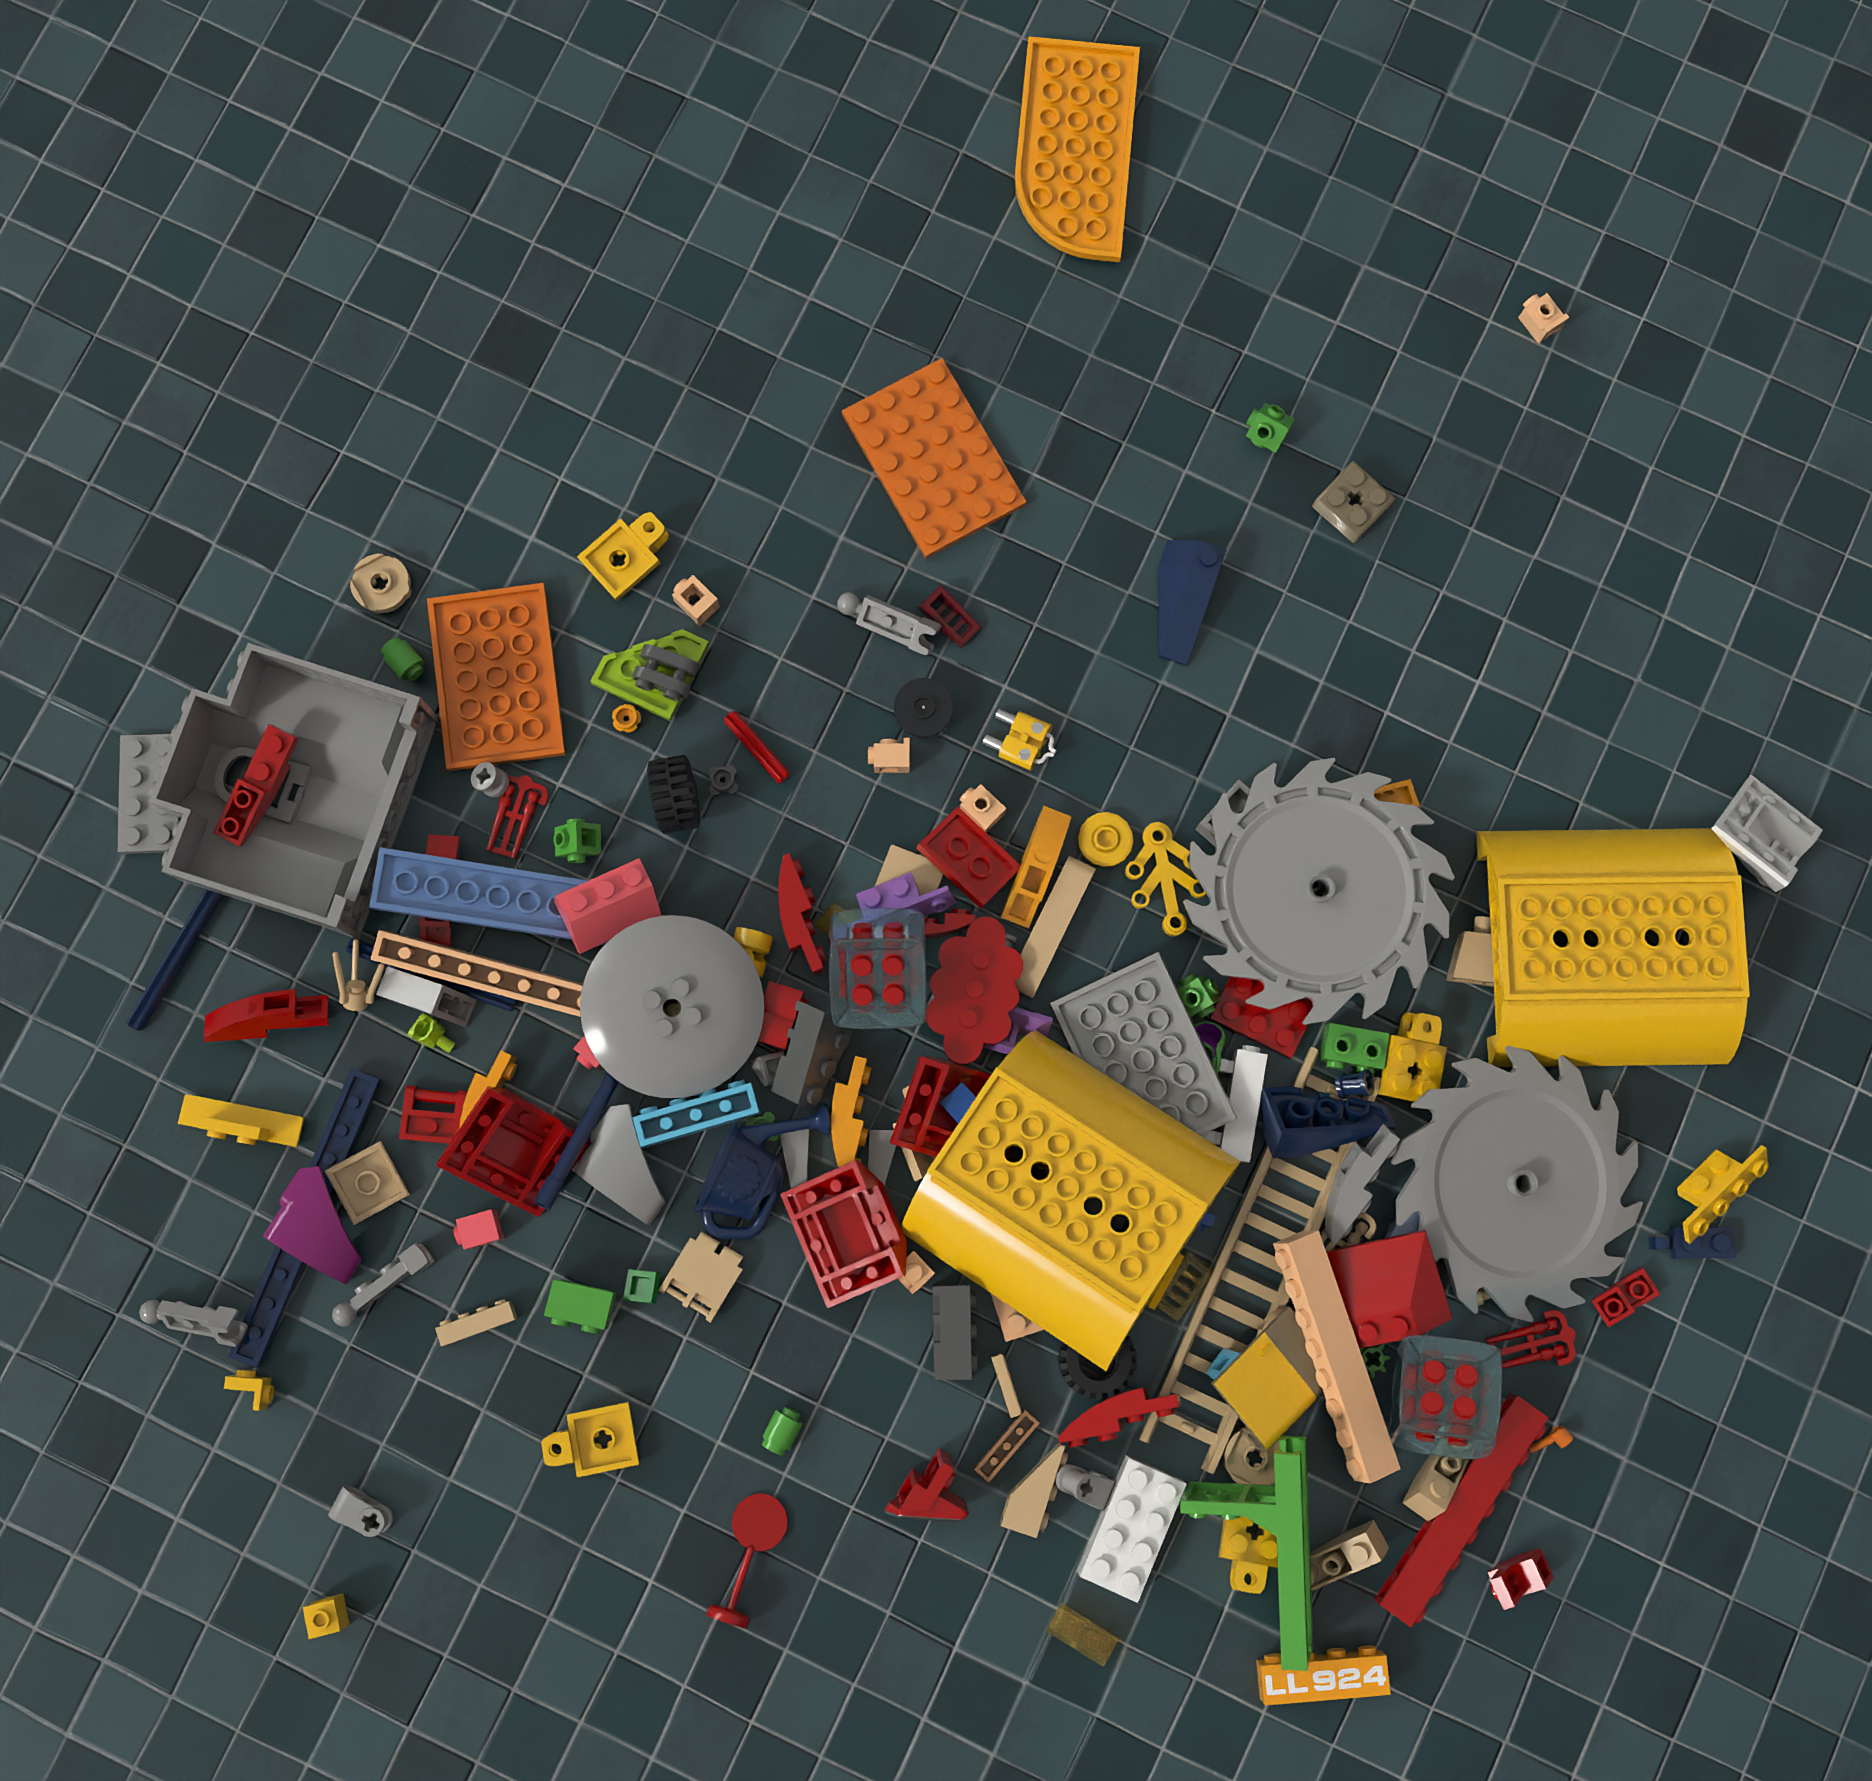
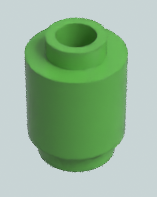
(402, 659)
(782, 1430)

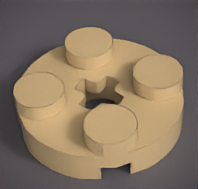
(396, 590)
(1237, 1463)

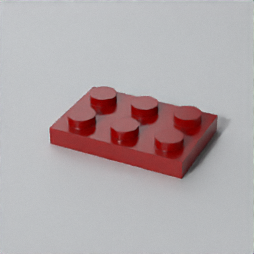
(969, 857)
(1274, 1028)

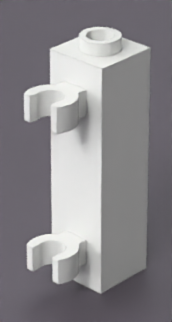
(1244, 1093)

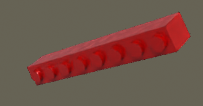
(1441, 1539)

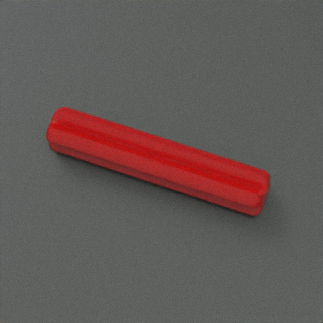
(756, 747)

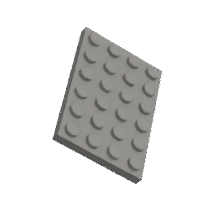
(1146, 1041)

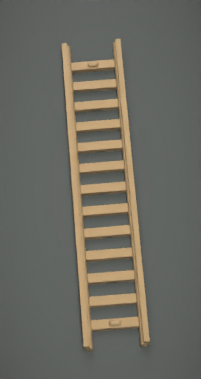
(1278, 1298)

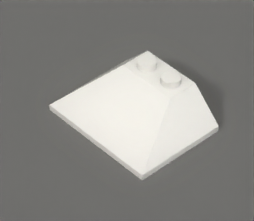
(1765, 833)

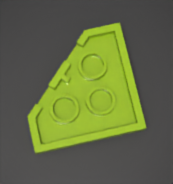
(616, 671)

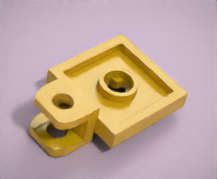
(635, 544)
(1411, 1047)
(579, 1443)
(1247, 1554)

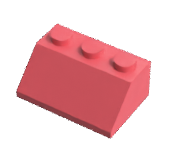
(607, 905)

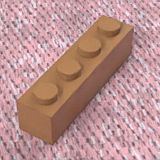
(1006, 1445)

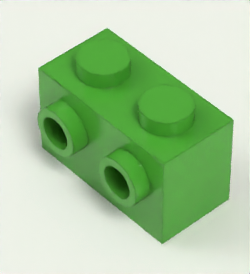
(1353, 1048)
(580, 1305)

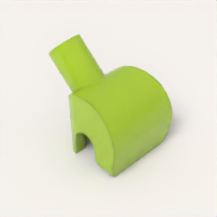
(430, 1033)

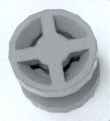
(492, 786)

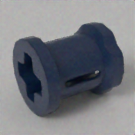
(1354, 1084)

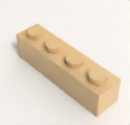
(470, 1325)

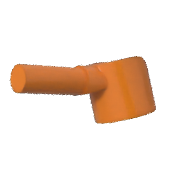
(1557, 1434)

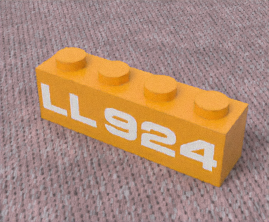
(1328, 1677)

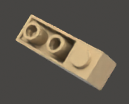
(1434, 1485)
(1029, 1497)
(1347, 1554)

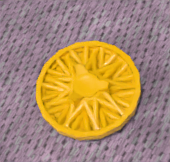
(1105, 839)

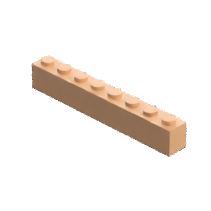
(477, 971)
(1336, 1356)

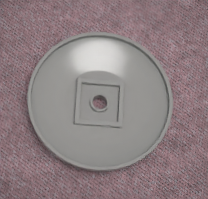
(681, 962)

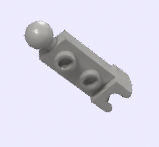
(890, 621)
(412, 1261)
(196, 1320)

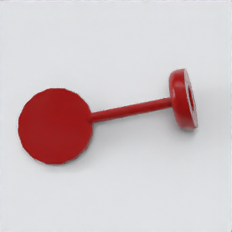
(759, 1526)

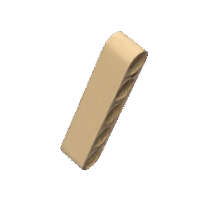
(1053, 923)

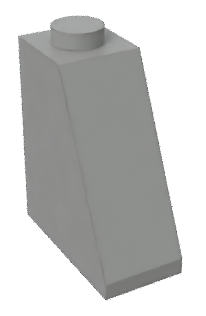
(426, 996)

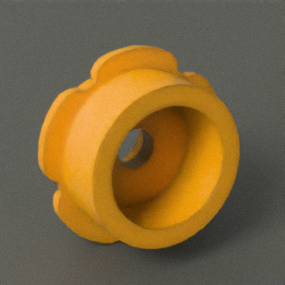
(619, 714)

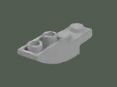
(1349, 1190)

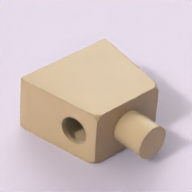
(1473, 955)

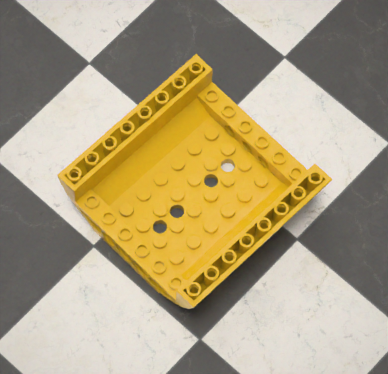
(1622, 996)
(1031, 1235)

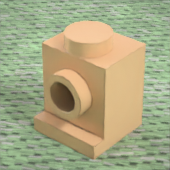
(1542, 317)
(692, 588)
(890, 756)
(916, 1273)

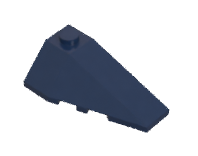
(1185, 587)
(1310, 1123)

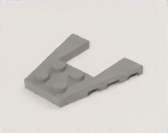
(796, 1152)

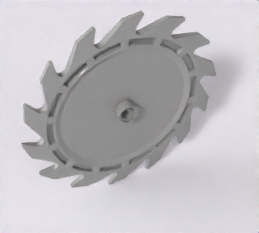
(1307, 942)
(1568, 1172)

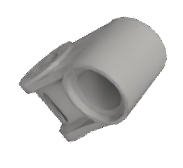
(1085, 1485)
(355, 1509)

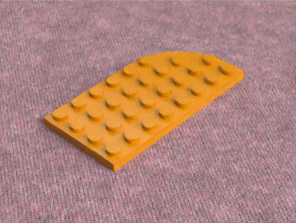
(1076, 144)

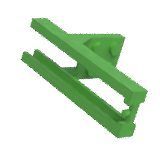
(1285, 1513)

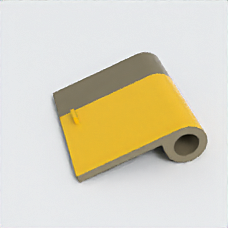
(1271, 1381)

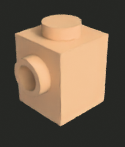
(982, 807)

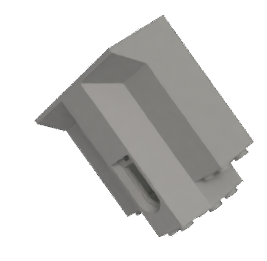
(353, 773)

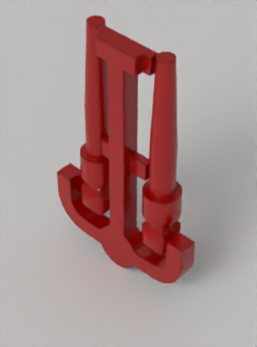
(525, 784)
(1565, 1334)

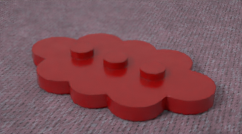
(974, 990)

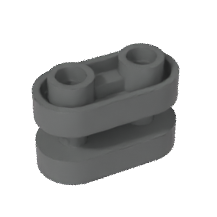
(672, 687)

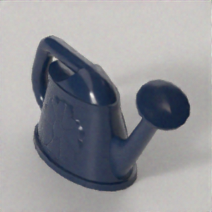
(748, 1173)

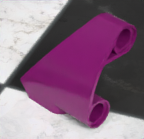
(312, 1229)

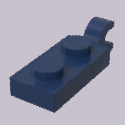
(1715, 1243)

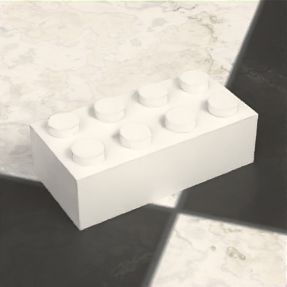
(1131, 1528)

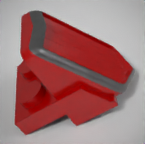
(927, 1495)

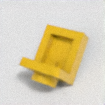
(247, 1381)

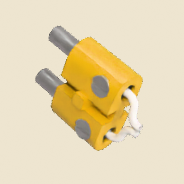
(1024, 740)

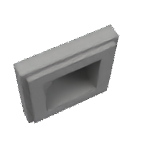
(766, 1067)

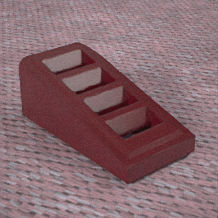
(948, 601)

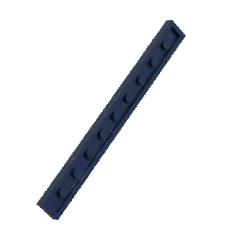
(282, 1267)

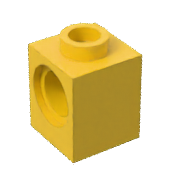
(326, 1616)

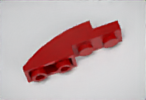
(258, 787)
(793, 904)
(432, 929)
(258, 1013)
(1106, 1417)

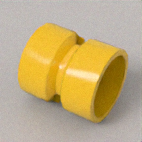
(756, 945)

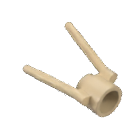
(355, 994)

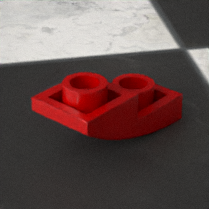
(954, 923)
(1625, 1296)

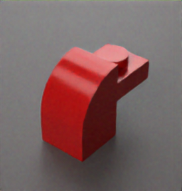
(1519, 1577)

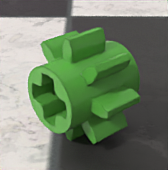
(1378, 1356)

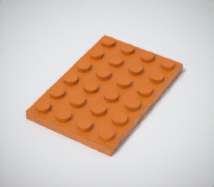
(934, 458)
(496, 676)

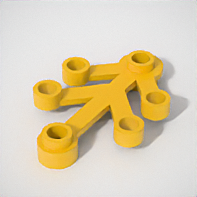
(1163, 873)

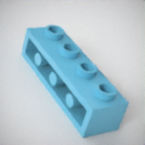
(696, 1115)

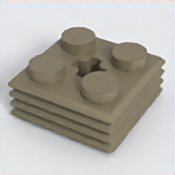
(1355, 519)

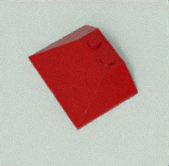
(923, 1120)
(507, 1147)
(847, 1232)
(1390, 1288)

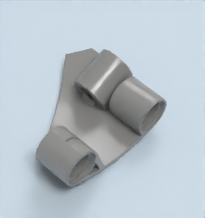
(619, 1167)

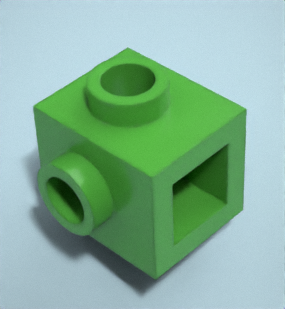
(1269, 426)
(577, 840)
(1199, 994)

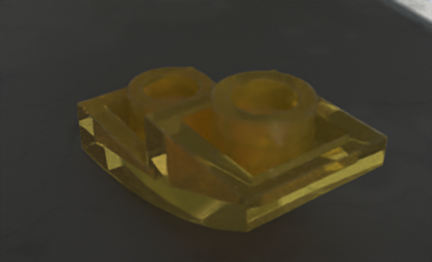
(1082, 1634)

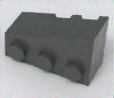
(810, 1057)
(953, 1332)

